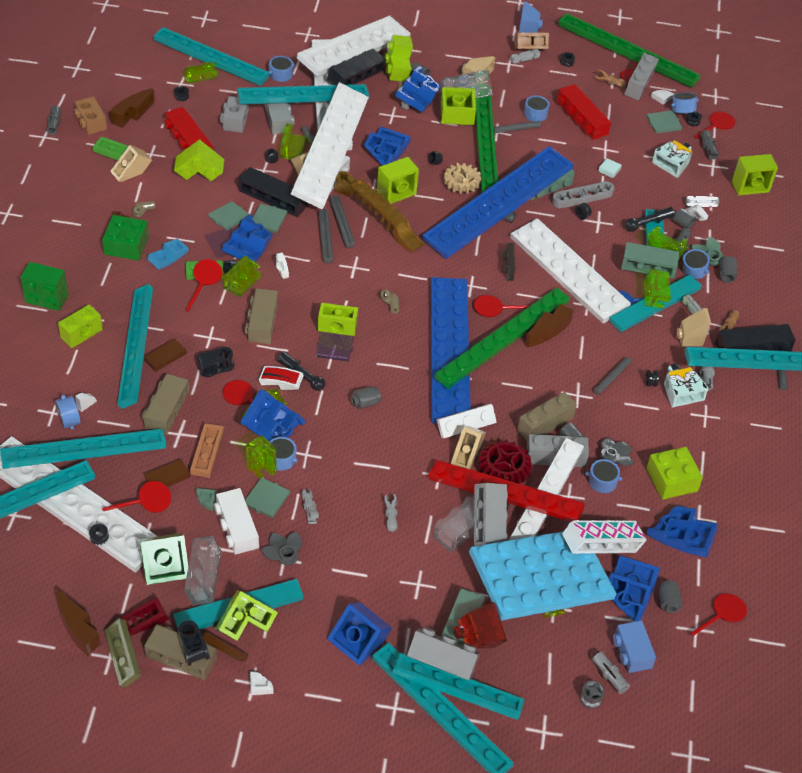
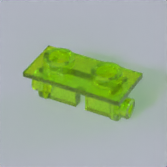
(193, 73)

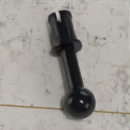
(633, 224)
(317, 383)

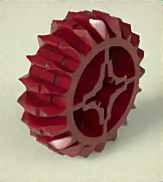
(506, 457)

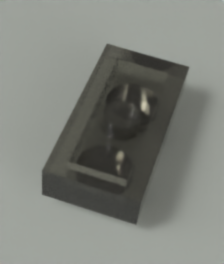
(509, 264)

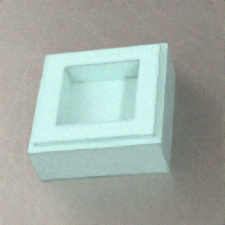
(610, 168)

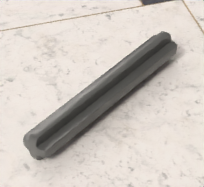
(342, 221)
(325, 236)

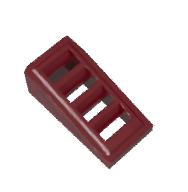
(154, 620)

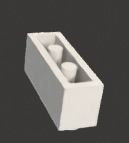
(236, 521)

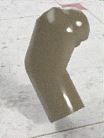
(142, 207)
(391, 299)

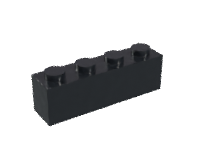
(357, 68)
(271, 191)
(757, 338)

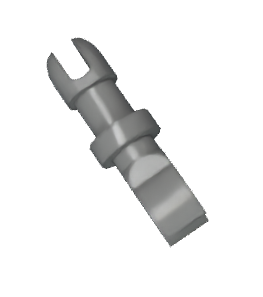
(310, 506)
(391, 513)

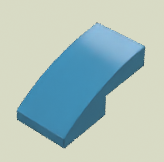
(169, 254)

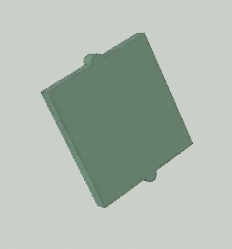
(664, 121)
(228, 215)
(270, 217)
(267, 497)

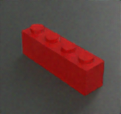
(583, 112)
(184, 128)

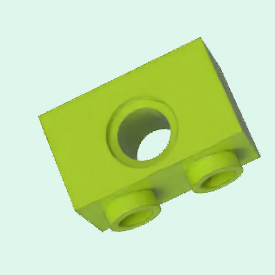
(338, 319)
(80, 326)

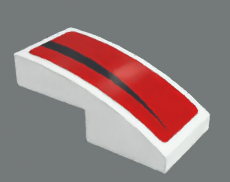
(284, 377)

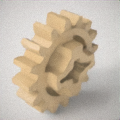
(462, 178)

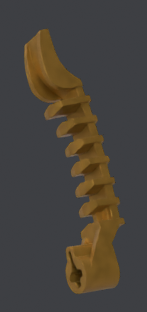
(402, 232)

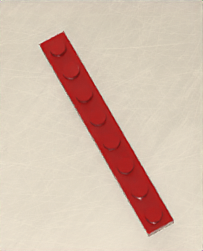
(518, 494)

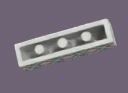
(604, 536)

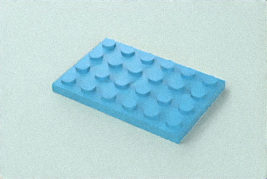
(539, 575)

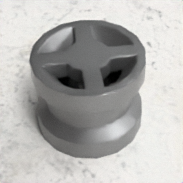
(589, 690)

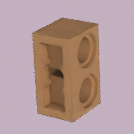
(531, 40)
(90, 115)

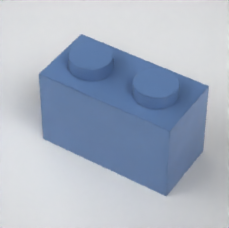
(634, 647)

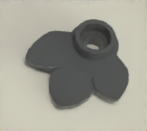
(616, 452)
(282, 547)

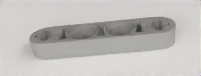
(564, 198)

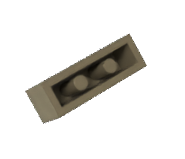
(262, 316)
(166, 403)
(547, 416)
(165, 648)

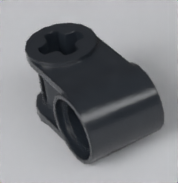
(214, 362)
(192, 646)

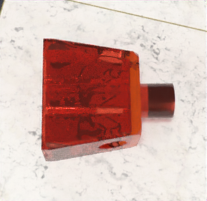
(481, 627)

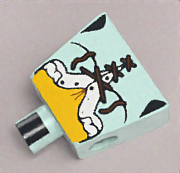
(673, 157)
(684, 386)

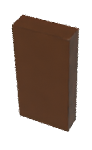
(165, 355)
(169, 474)
(225, 647)

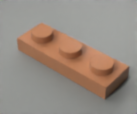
(207, 450)

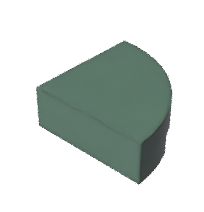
(206, 498)

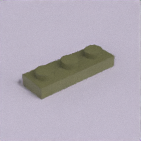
(122, 653)

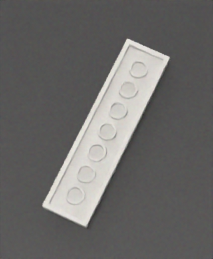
(353, 43)
(570, 270)

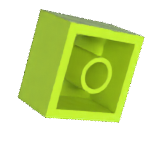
(458, 106)
(754, 174)
(397, 180)
(674, 473)

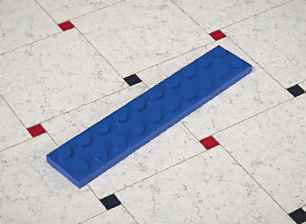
(497, 202)
(448, 342)

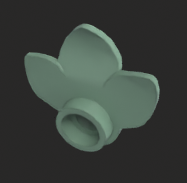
(712, 248)

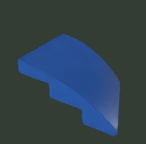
(418, 90)
(387, 145)
(251, 236)
(270, 417)
(684, 532)
(634, 586)

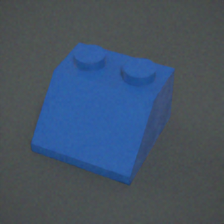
(359, 632)

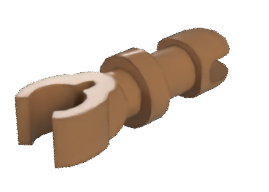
(610, 79)
(731, 321)

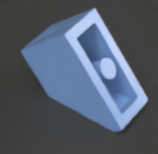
(530, 19)

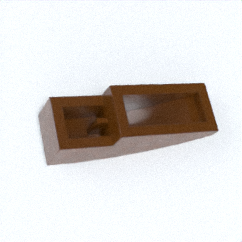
(132, 107)
(549, 326)
(77, 624)

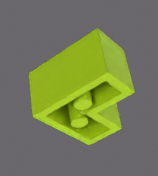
(398, 57)
(199, 159)
(245, 610)

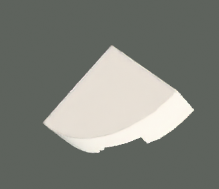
(662, 96)
(698, 212)
(281, 265)
(84, 401)
(260, 684)

